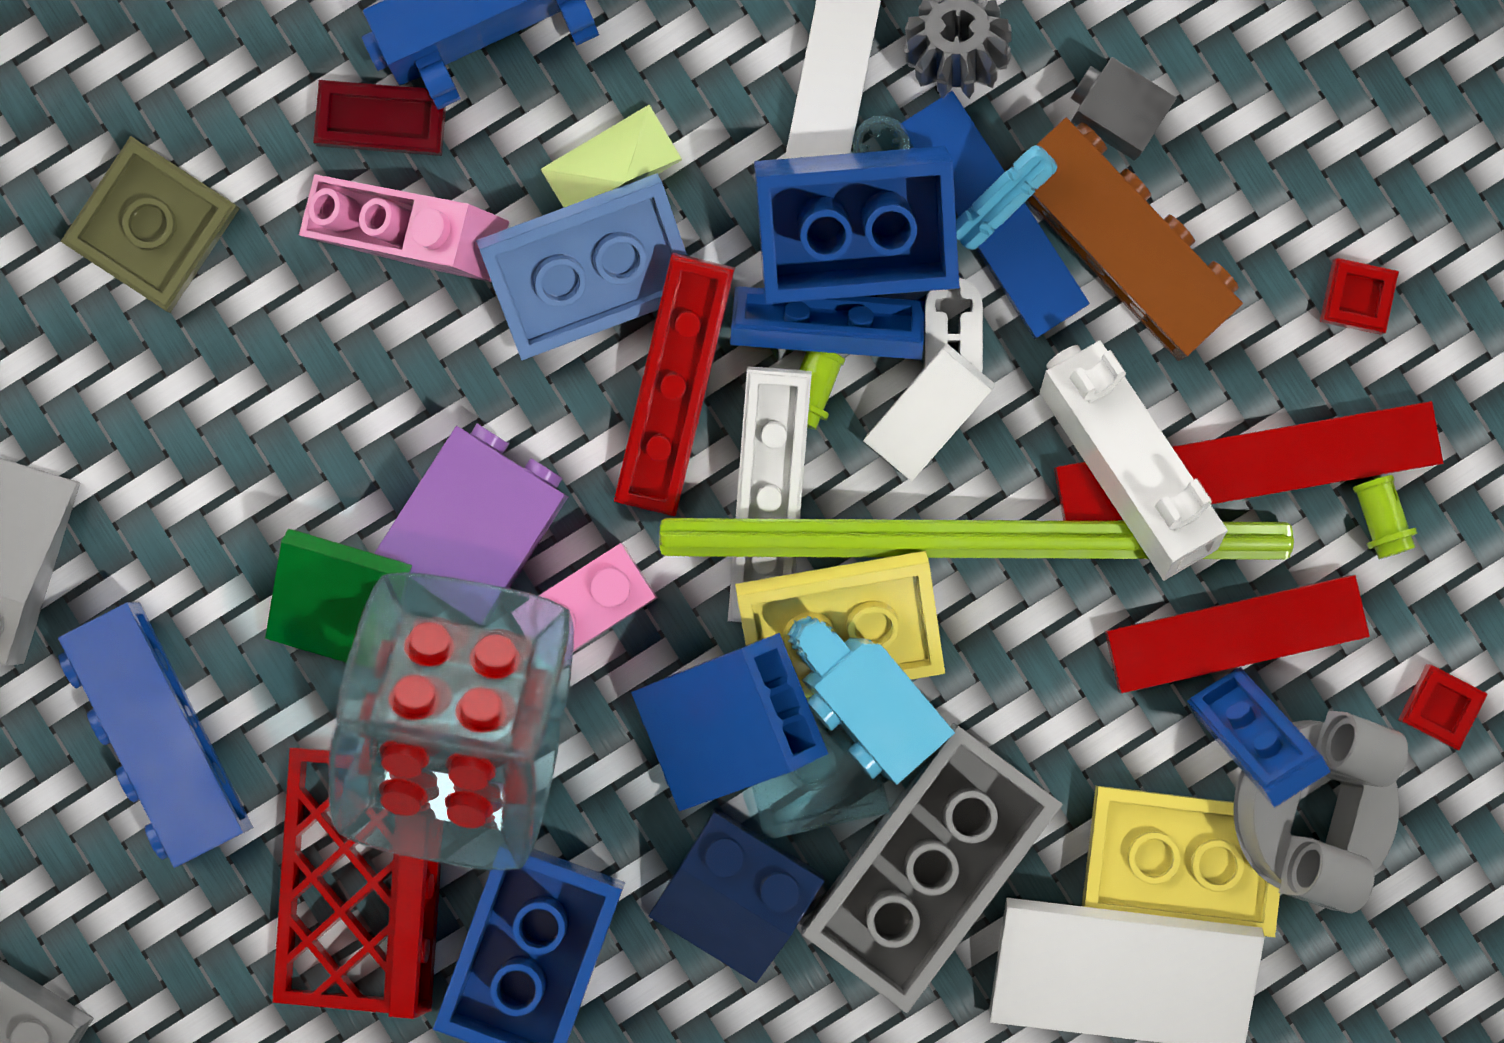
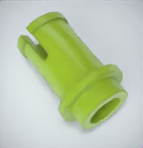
(824, 373)
(1385, 517)

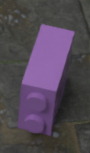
(475, 512)

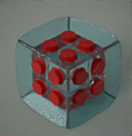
(450, 720)

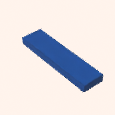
(1018, 249)

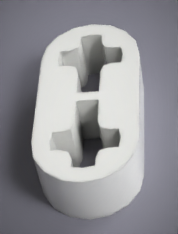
(969, 326)

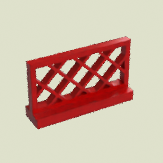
(411, 914)

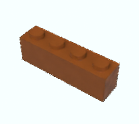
(1130, 244)

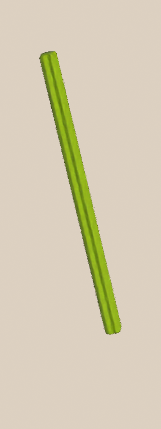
(944, 538)

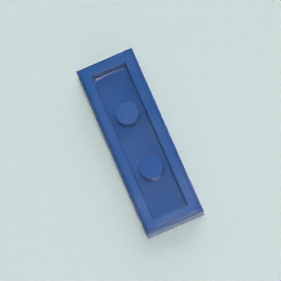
(830, 325)
(1258, 737)

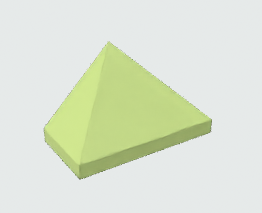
(612, 159)

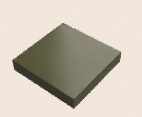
(150, 224)

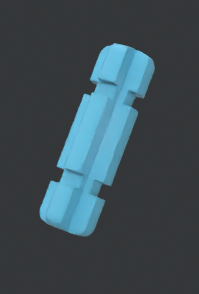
(1004, 196)

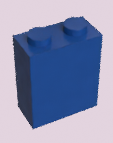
(730, 723)

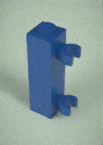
(426, 35)

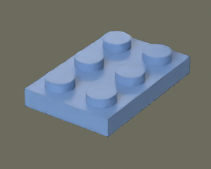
(583, 265)

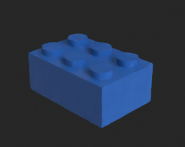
(857, 224)
(529, 953)

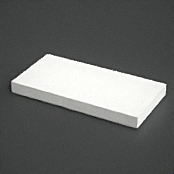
(1124, 974)

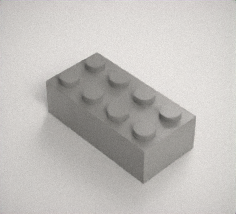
(930, 868)

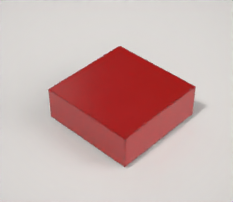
(1359, 296)
(1442, 707)

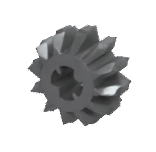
(957, 44)

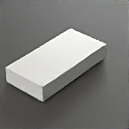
(929, 412)

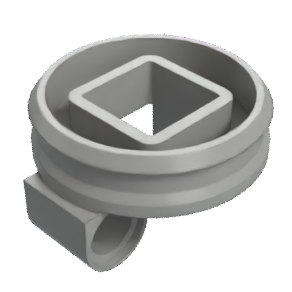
(1363, 825)

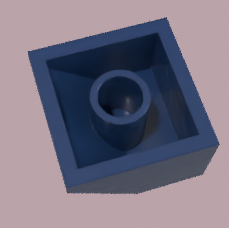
(737, 895)

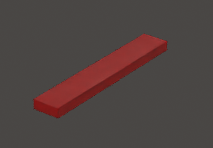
(1281, 459)

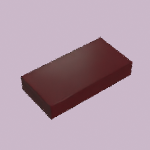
(378, 118)

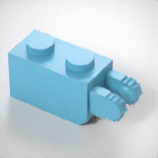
(870, 699)

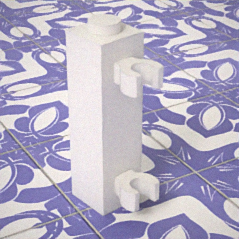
(1131, 458)

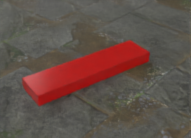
(674, 384)
(1237, 634)

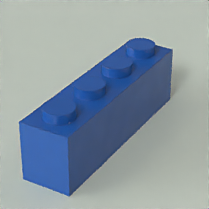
(154, 734)

